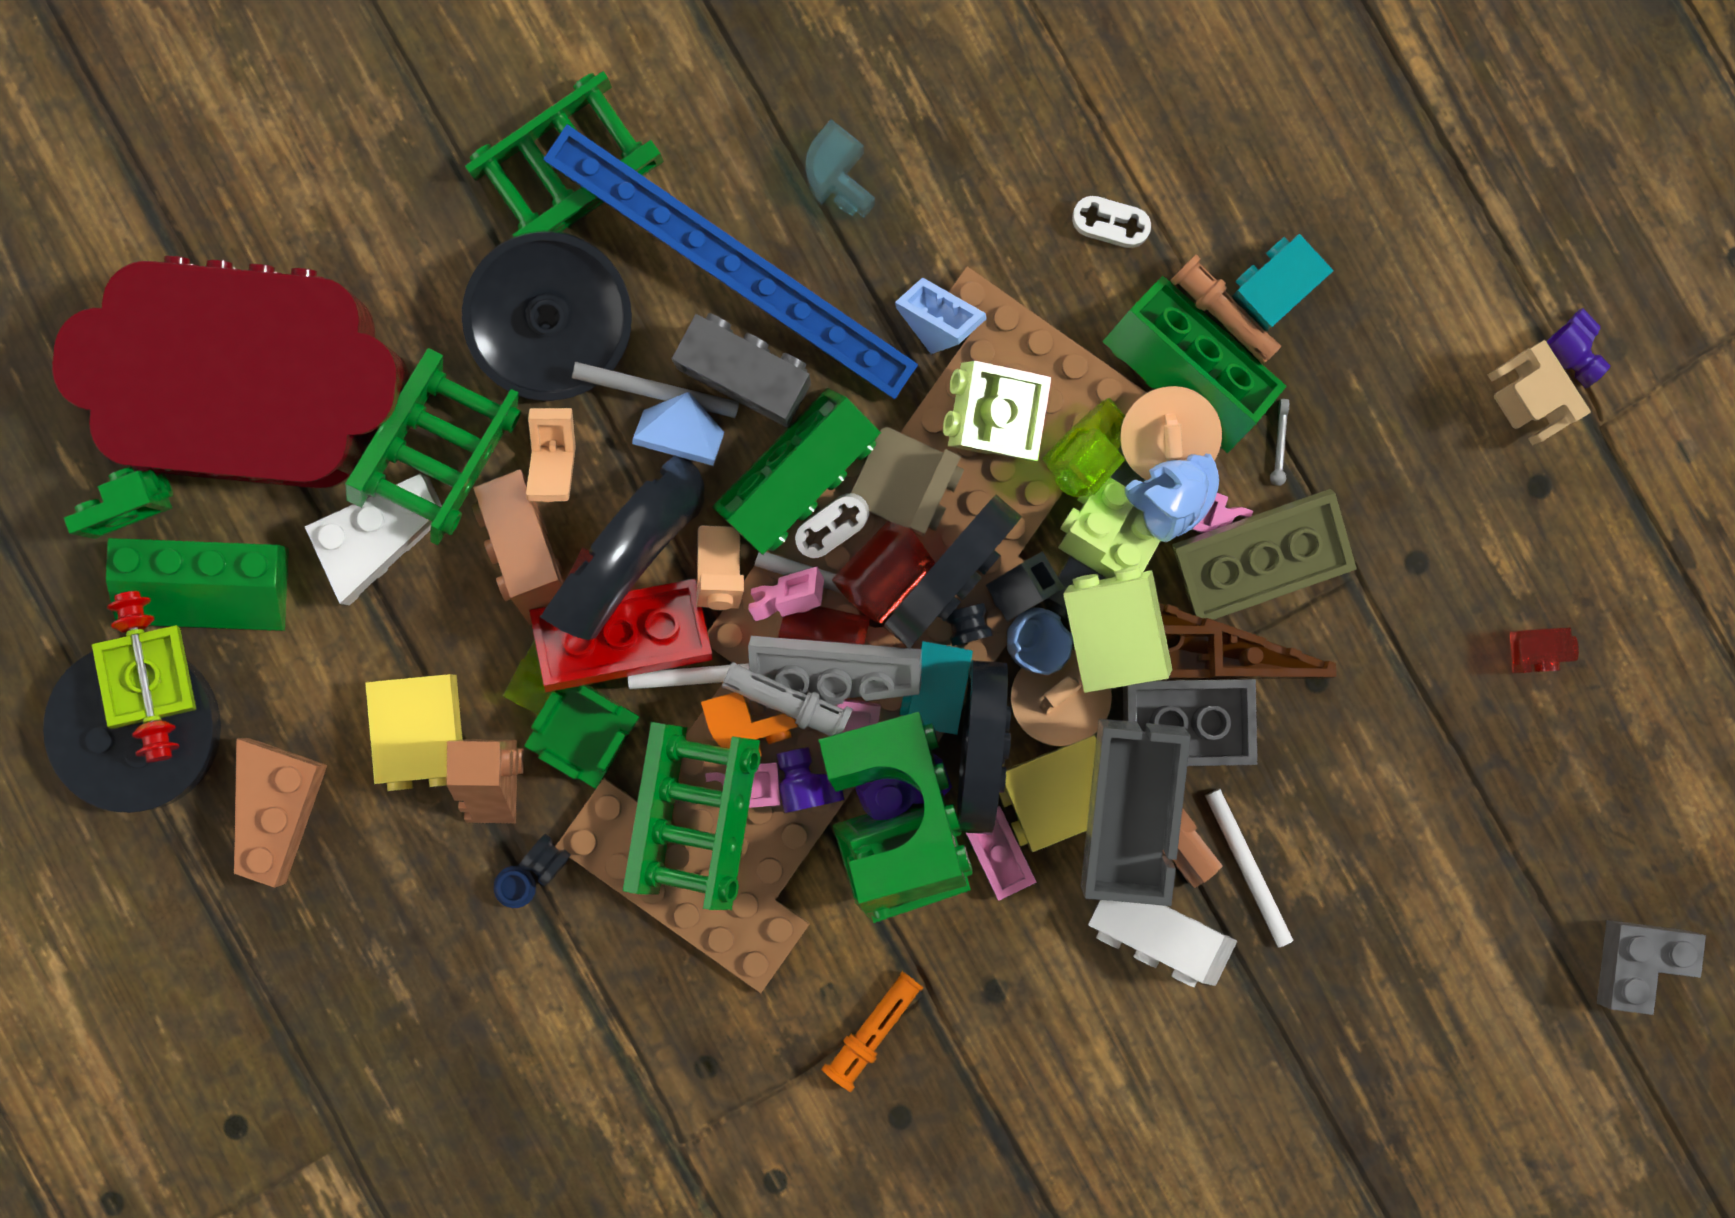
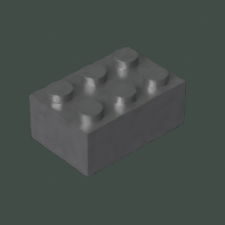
(742, 368)
(1214, 712)

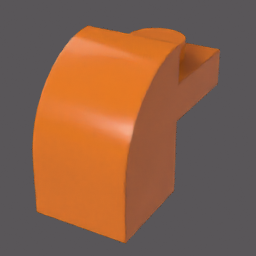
(731, 717)

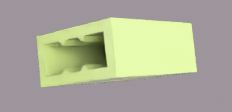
(1117, 629)

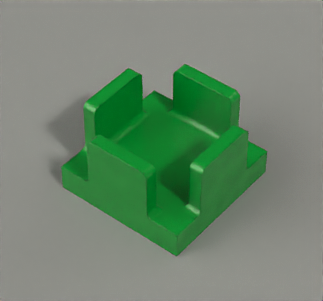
(581, 732)

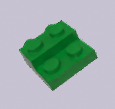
(126, 500)

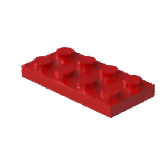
(645, 634)

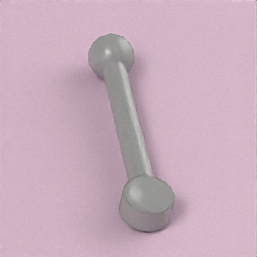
(1278, 477)

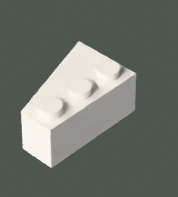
(365, 541)

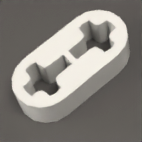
(1115, 212)
(838, 533)

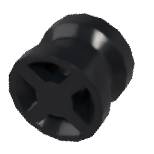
(968, 624)
(545, 860)

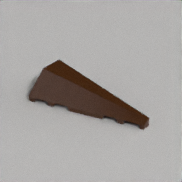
(1217, 651)

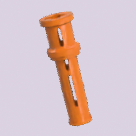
(861, 1047)

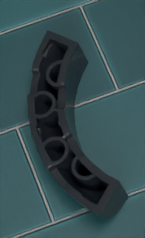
(627, 549)

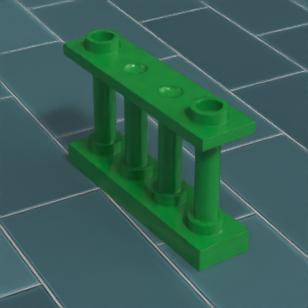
(567, 204)
(390, 445)
(655, 809)

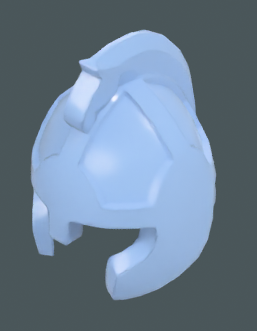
(1176, 495)

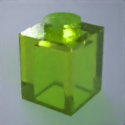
(1085, 463)

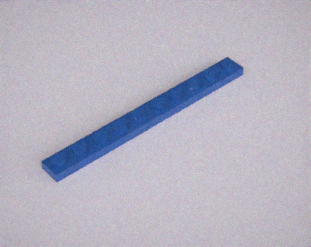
(730, 261)

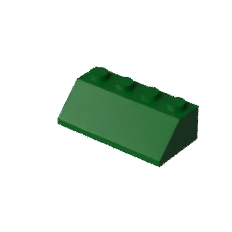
(1183, 347)
(797, 470)
(202, 582)

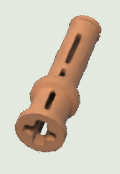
(1211, 295)

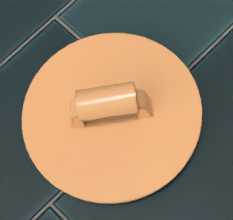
(1167, 427)
(1055, 705)

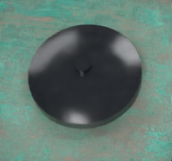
(542, 308)

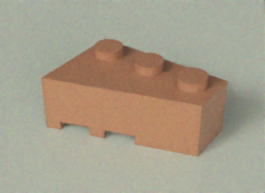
(271, 809)

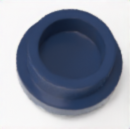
(514, 887)

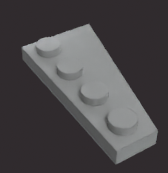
(836, 669)

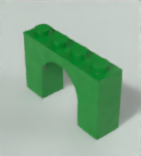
(930, 859)

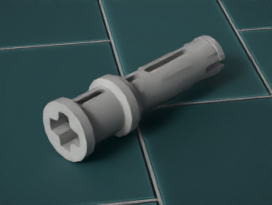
(806, 709)

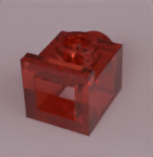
(1542, 648)

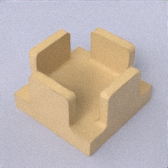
(1539, 392)

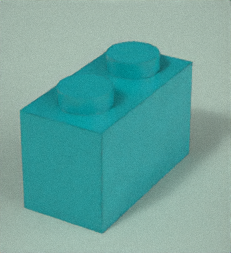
(1281, 282)
(942, 686)

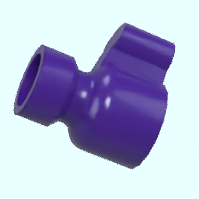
(1573, 348)
(800, 786)

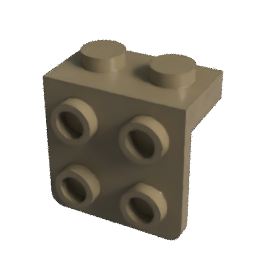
(907, 481)

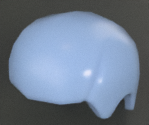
(1039, 641)

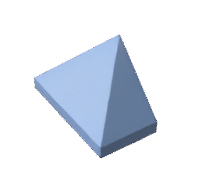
(938, 316)
(680, 429)

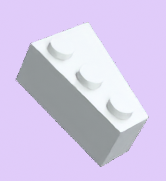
(1165, 937)

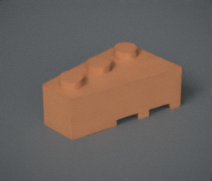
(518, 543)
(484, 778)

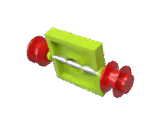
(143, 676)

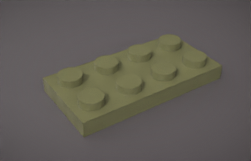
(1265, 556)

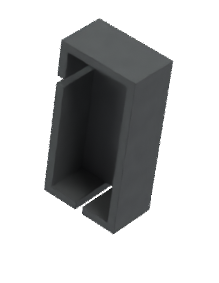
(1135, 812)

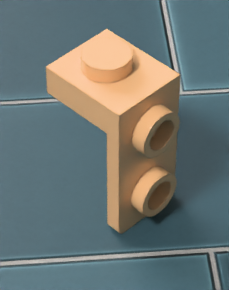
(551, 455)
(719, 568)

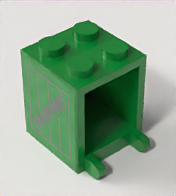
(867, 837)

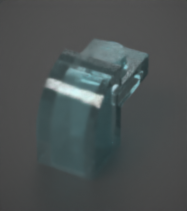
(827, 166)

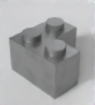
(1635, 957)

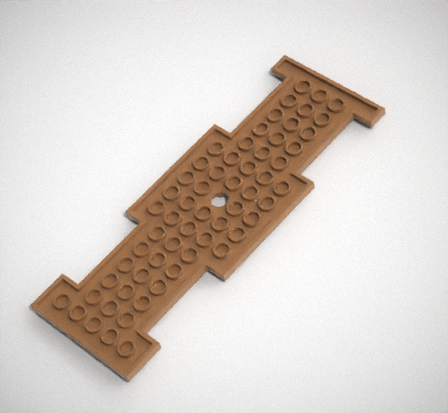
(759, 928)

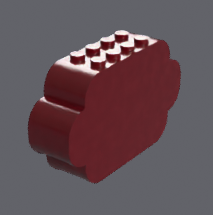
(229, 373)

